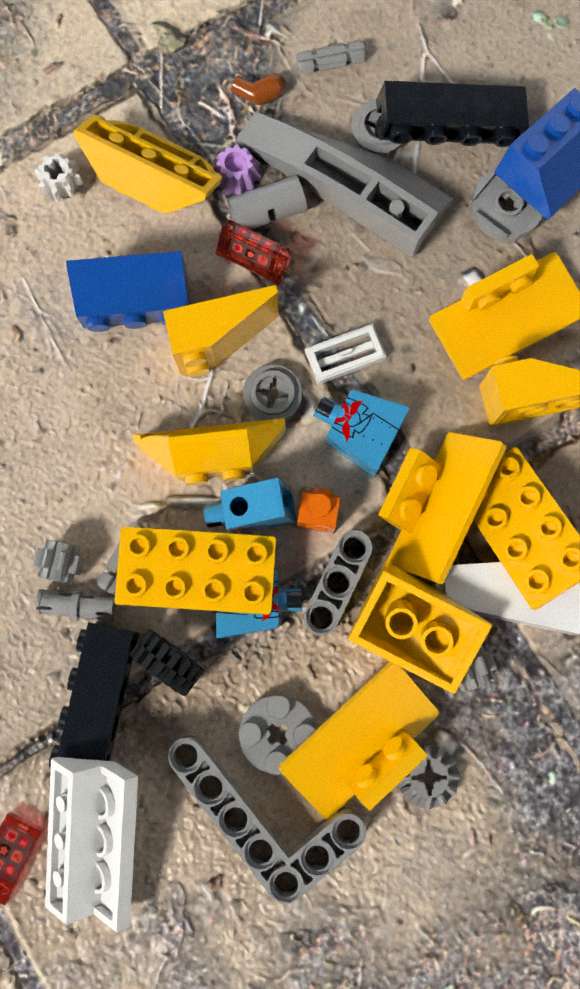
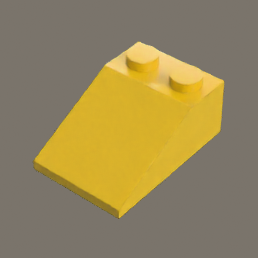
(214, 329)
(528, 390)
(418, 628)

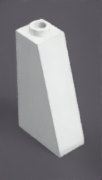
(492, 593)

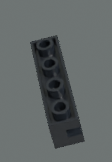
(451, 113)
(96, 694)

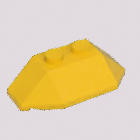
(145, 164)
(212, 450)

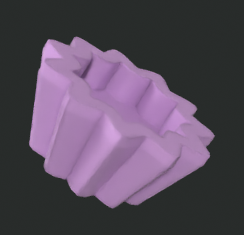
(237, 170)

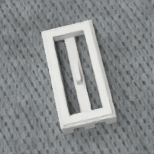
(316, 365)

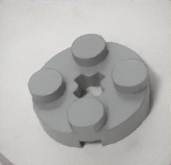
(496, 222)
(255, 733)

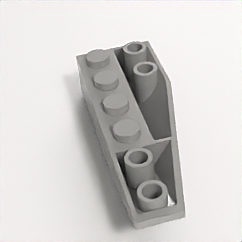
(353, 180)

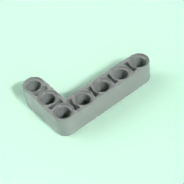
(256, 828)

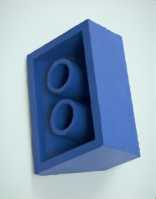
(546, 158)
(127, 289)

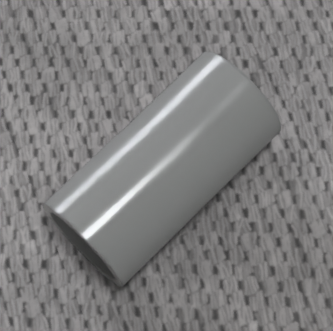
(268, 203)

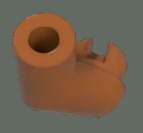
(261, 91)

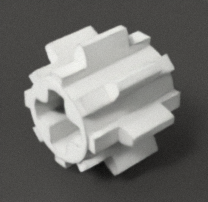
(58, 176)

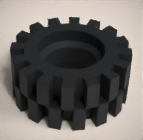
(166, 662)

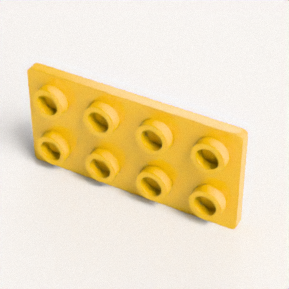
(507, 313)
(437, 502)
(529, 532)
(195, 570)
(363, 745)

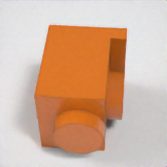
(318, 510)

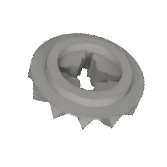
(365, 135)
(262, 380)
(442, 789)

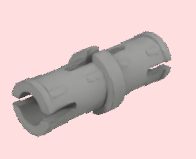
(75, 605)

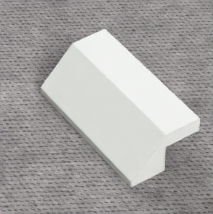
(91, 841)

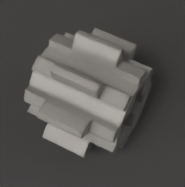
(58, 561)
(479, 672)

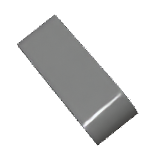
(348, 567)

